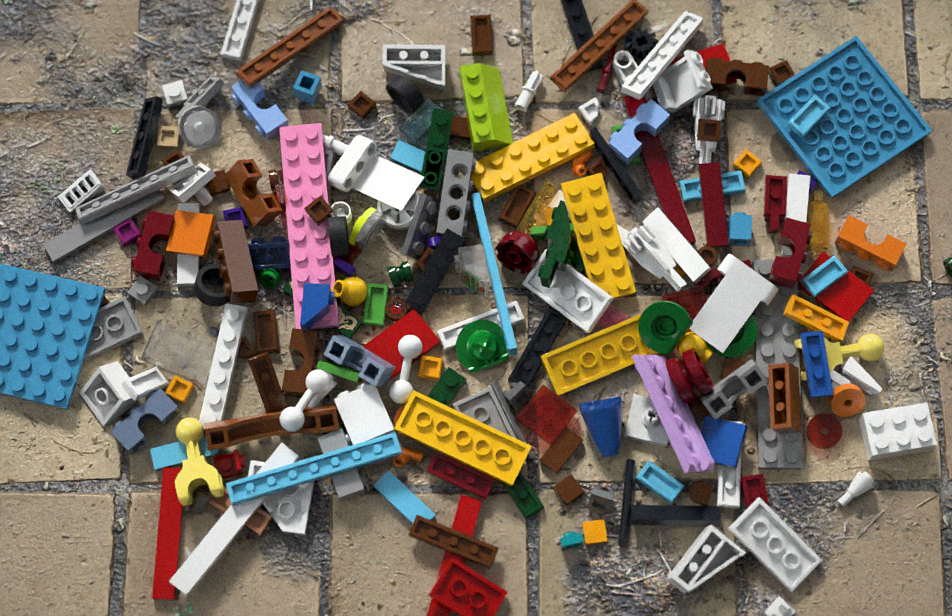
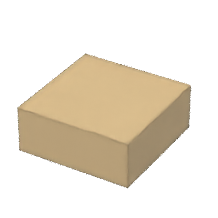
(168, 137)

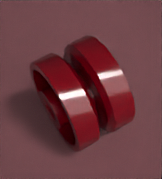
(689, 375)

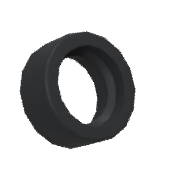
(405, 94)
(338, 236)
(204, 295)

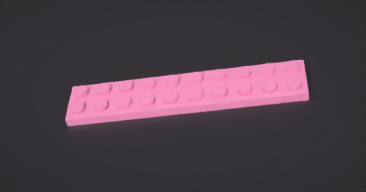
(308, 244)

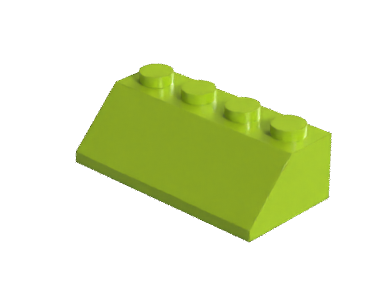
(485, 107)

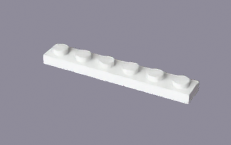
(662, 55)
(223, 364)

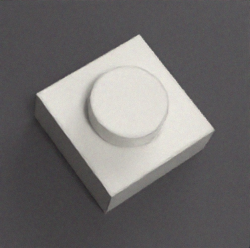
(175, 93)

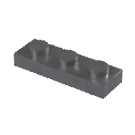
(420, 227)

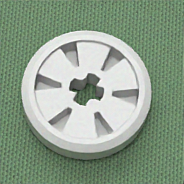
(402, 219)

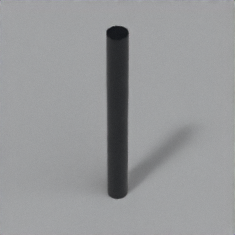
(626, 503)

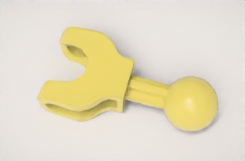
(869, 348)
(196, 468)

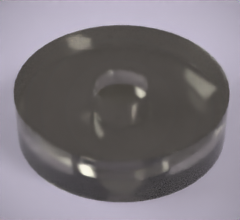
(779, 152)

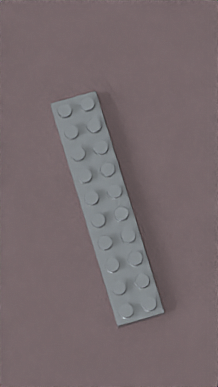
(773, 346)

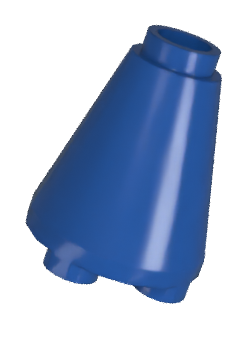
(604, 424)

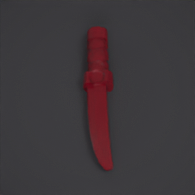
(607, 73)

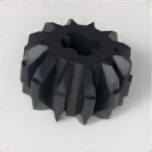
(635, 39)

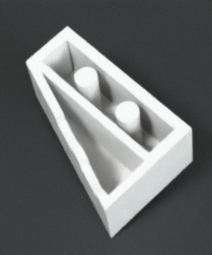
(417, 62)
(703, 559)

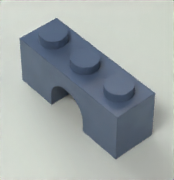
(349, 353)
(157, 407)

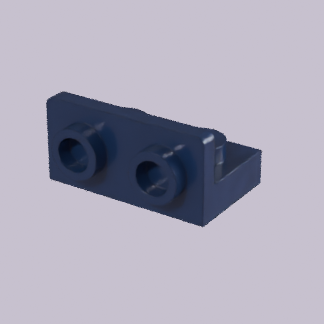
(269, 254)

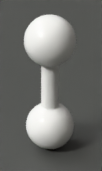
(410, 348)
(293, 417)

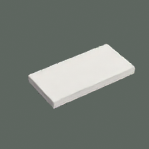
(571, 295)
(775, 544)

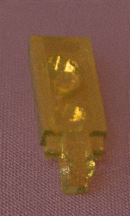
(538, 205)
(819, 219)

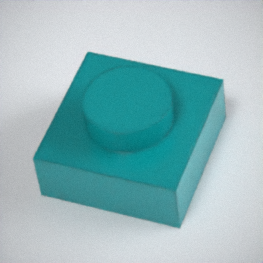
(571, 540)

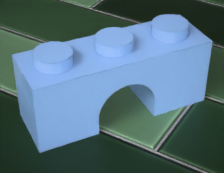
(648, 118)
(268, 119)

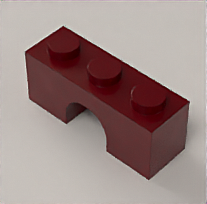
(794, 236)
(147, 263)

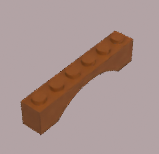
(244, 429)

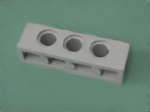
(455, 160)

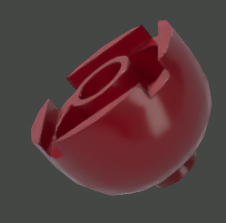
(517, 251)

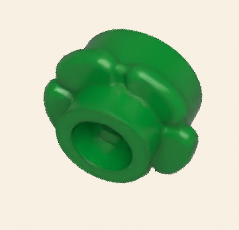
(269, 278)

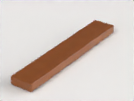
(599, 45)
(289, 47)

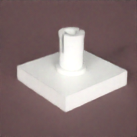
(194, 185)
(645, 422)

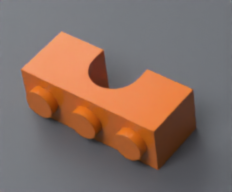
(883, 254)

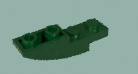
(436, 149)
(559, 245)

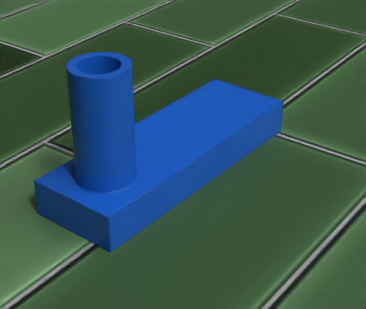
(816, 364)

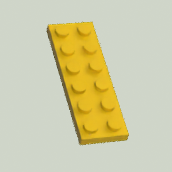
(530, 157)
(598, 235)
(594, 356)
(462, 438)

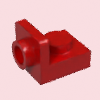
(230, 464)

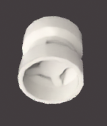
(342, 209)

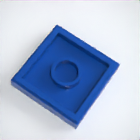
(724, 440)

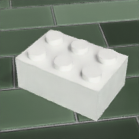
(897, 431)

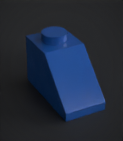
(315, 303)

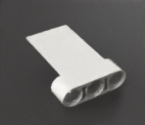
(373, 175)
(731, 303)

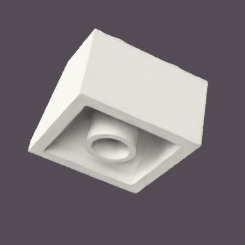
(106, 394)

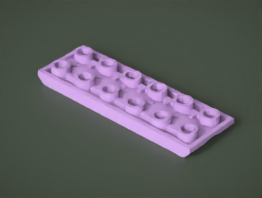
(674, 414)

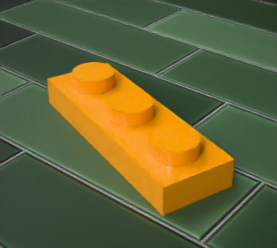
(816, 318)

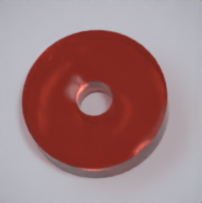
(820, 440)

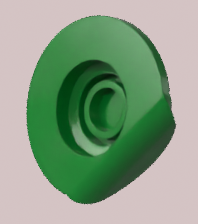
(663, 326)
(742, 341)
(481, 345)

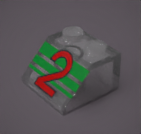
(472, 268)

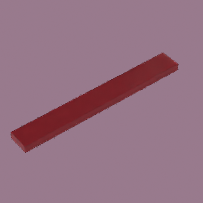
(661, 174)

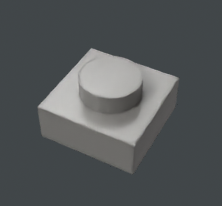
(142, 290)

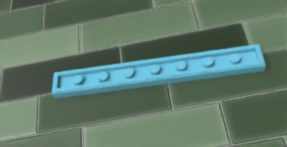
(494, 275)
(313, 469)

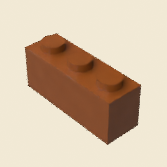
(784, 398)

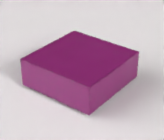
(127, 232)

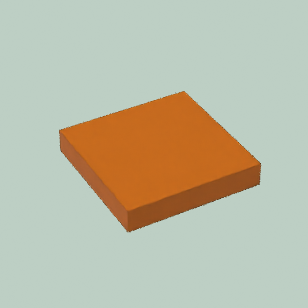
(191, 233)

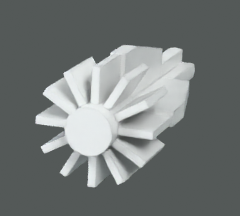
(707, 109)
(653, 255)

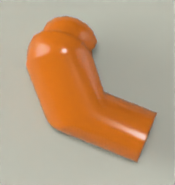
(578, 163)
(407, 455)

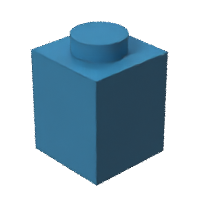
(307, 87)
(739, 229)

